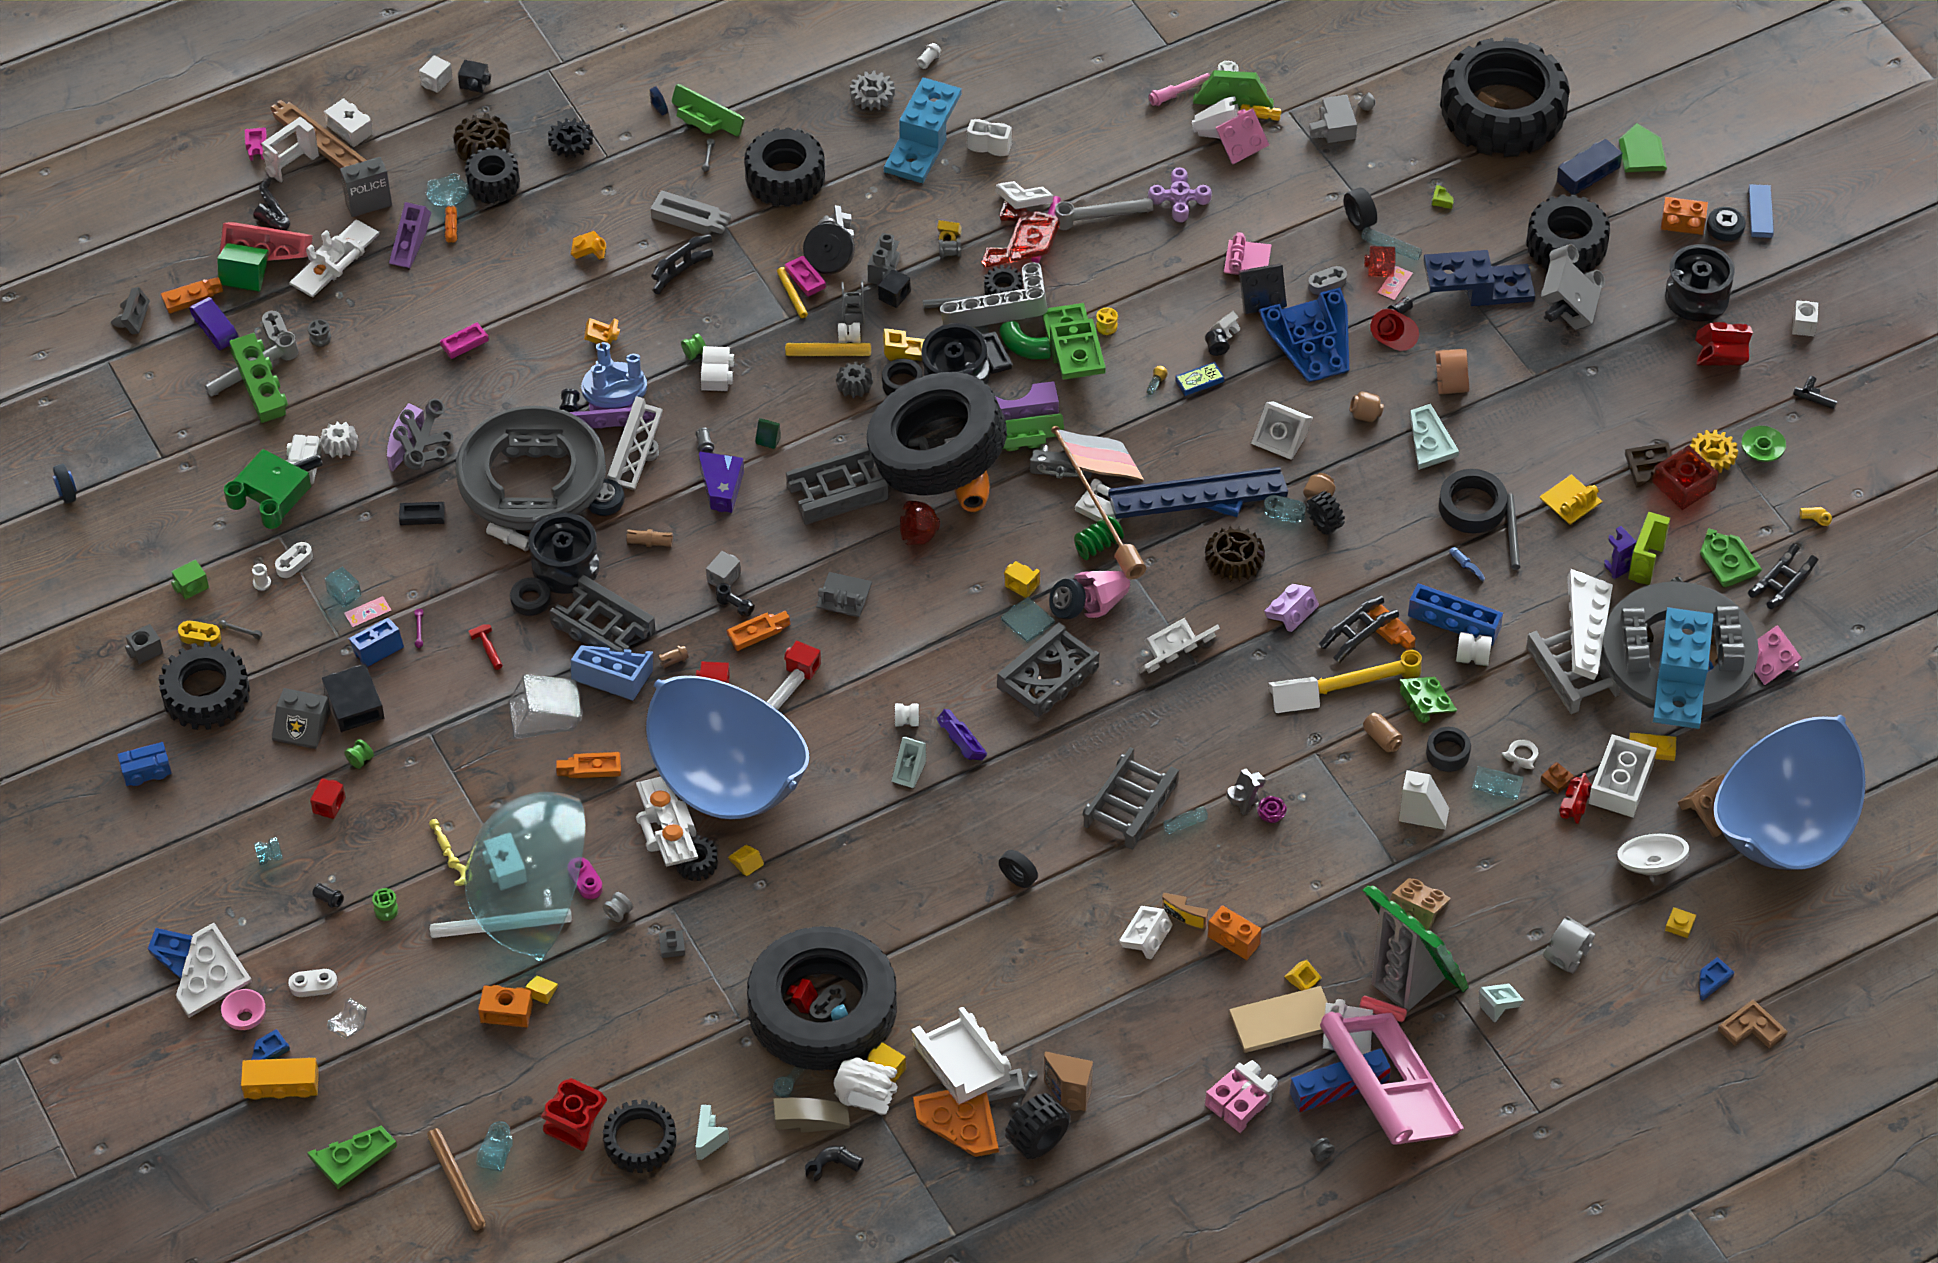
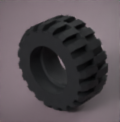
(784, 186)
(1571, 215)

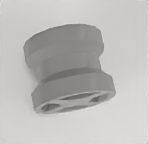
(617, 907)

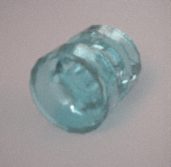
(267, 851)

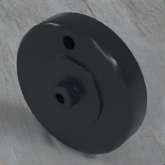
(829, 248)

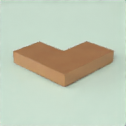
(1754, 1020)

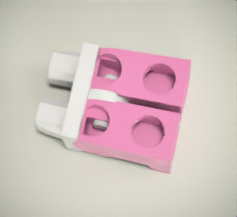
(1241, 1095)

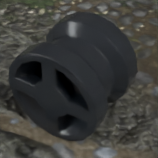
(1217, 342)

